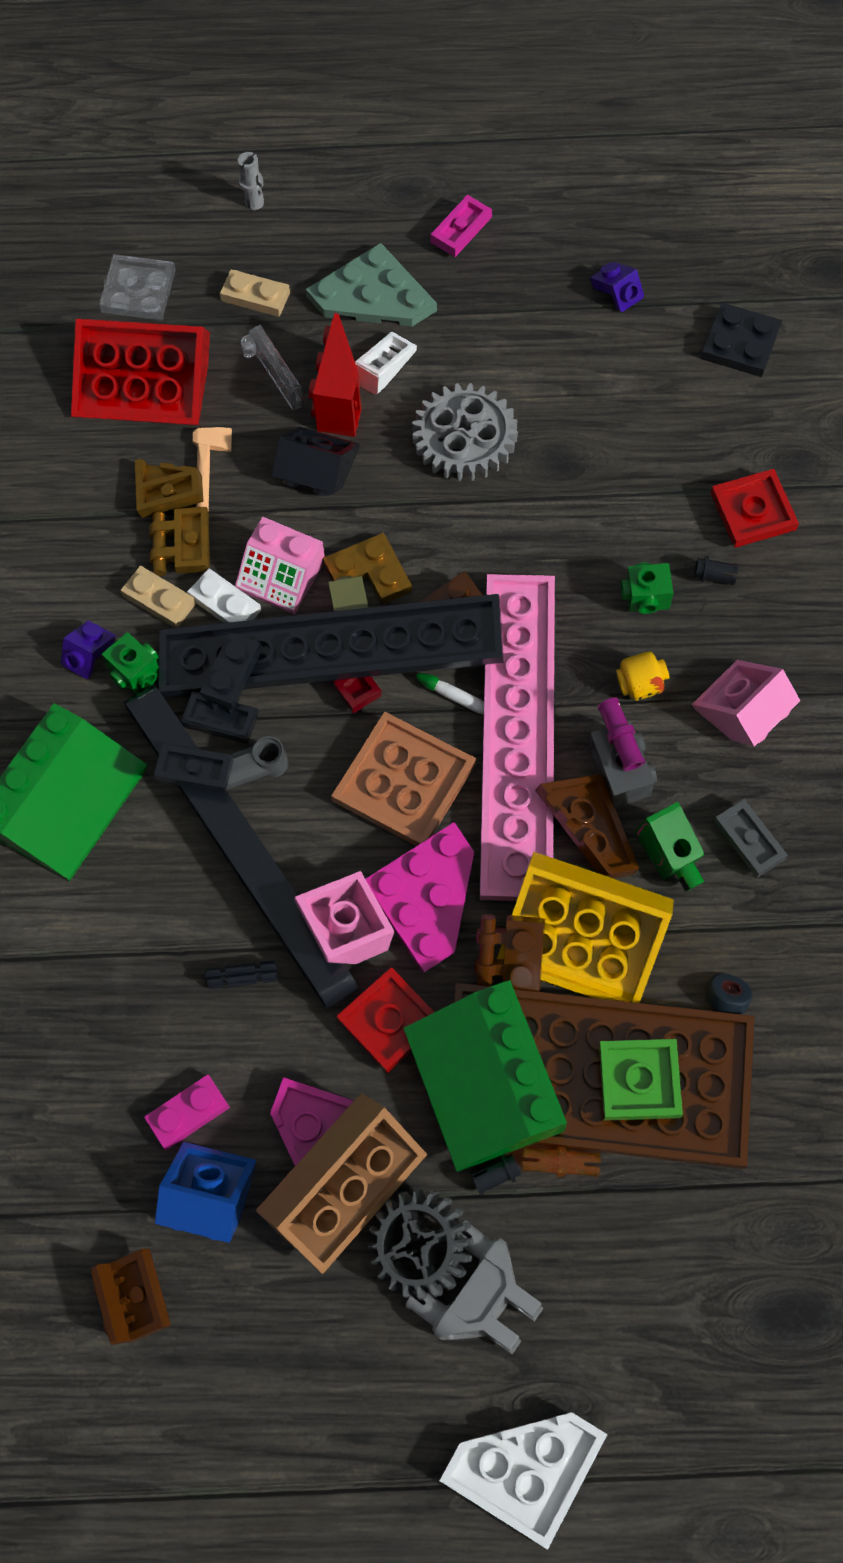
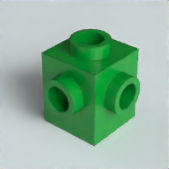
(647, 587)
(131, 663)

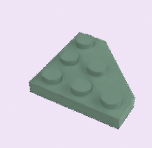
(373, 290)

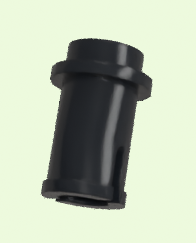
(713, 570)
(496, 1173)

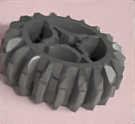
(426, 1258)

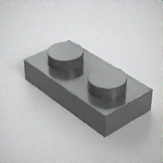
(750, 838)

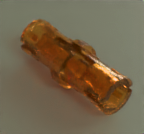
(560, 1161)

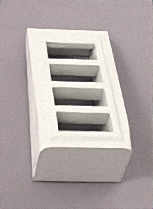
(375, 378)

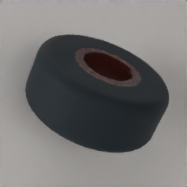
(729, 994)

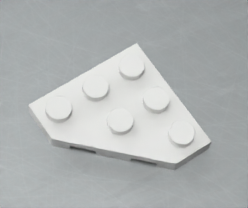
(527, 1472)

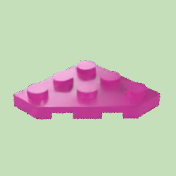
(426, 895)
(305, 1115)

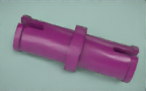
(621, 734)

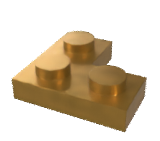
(374, 561)

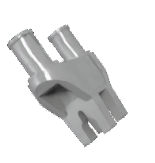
(481, 1299)

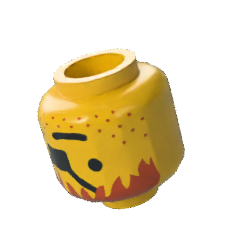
(642, 676)

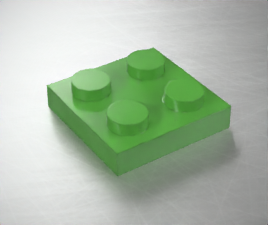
(640, 1079)

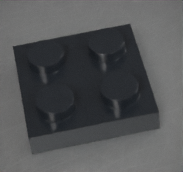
(741, 339)

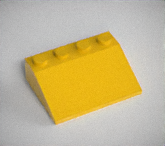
(597, 928)

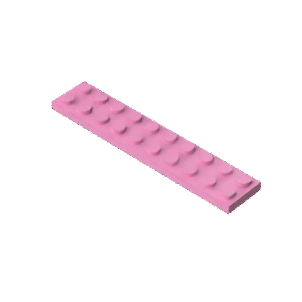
(518, 735)

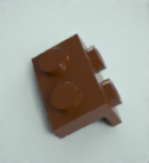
(130, 1297)

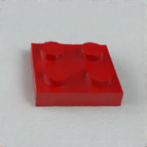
(754, 508)
(379, 1018)

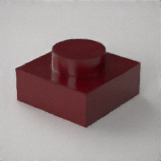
(357, 692)

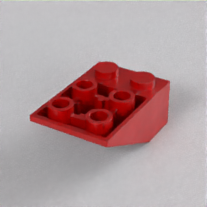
(337, 385)

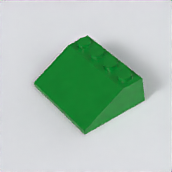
(64, 791)
(485, 1076)

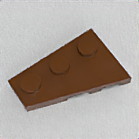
(592, 823)

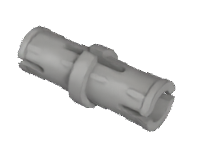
(251, 180)

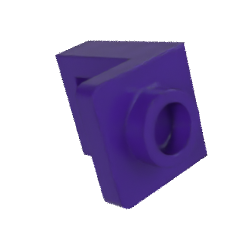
(621, 283)
(84, 647)

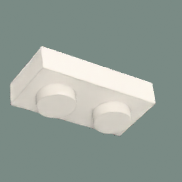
(223, 599)

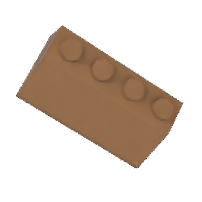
(342, 1182)

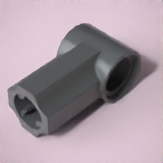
(249, 763)

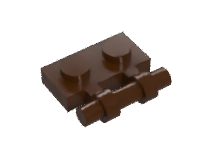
(522, 953)

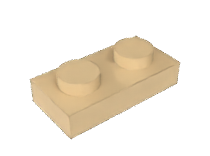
(255, 293)
(158, 597)

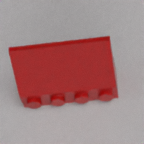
(139, 371)

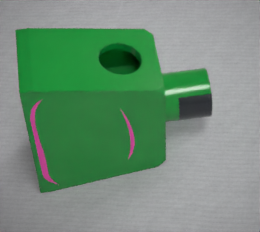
(670, 833)

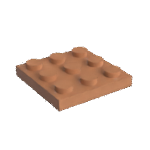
(403, 780)

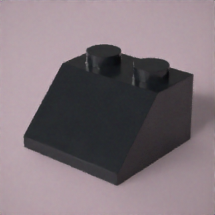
(314, 460)

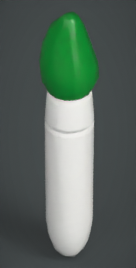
(451, 692)

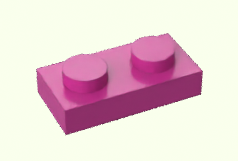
(461, 225)
(186, 1112)

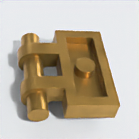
(190, 539)

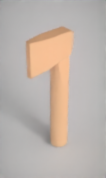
(205, 440)

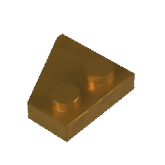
(166, 487)

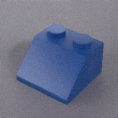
(204, 1192)

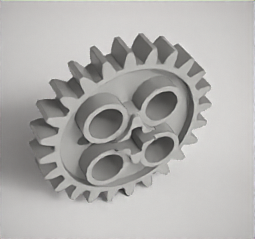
(464, 432)

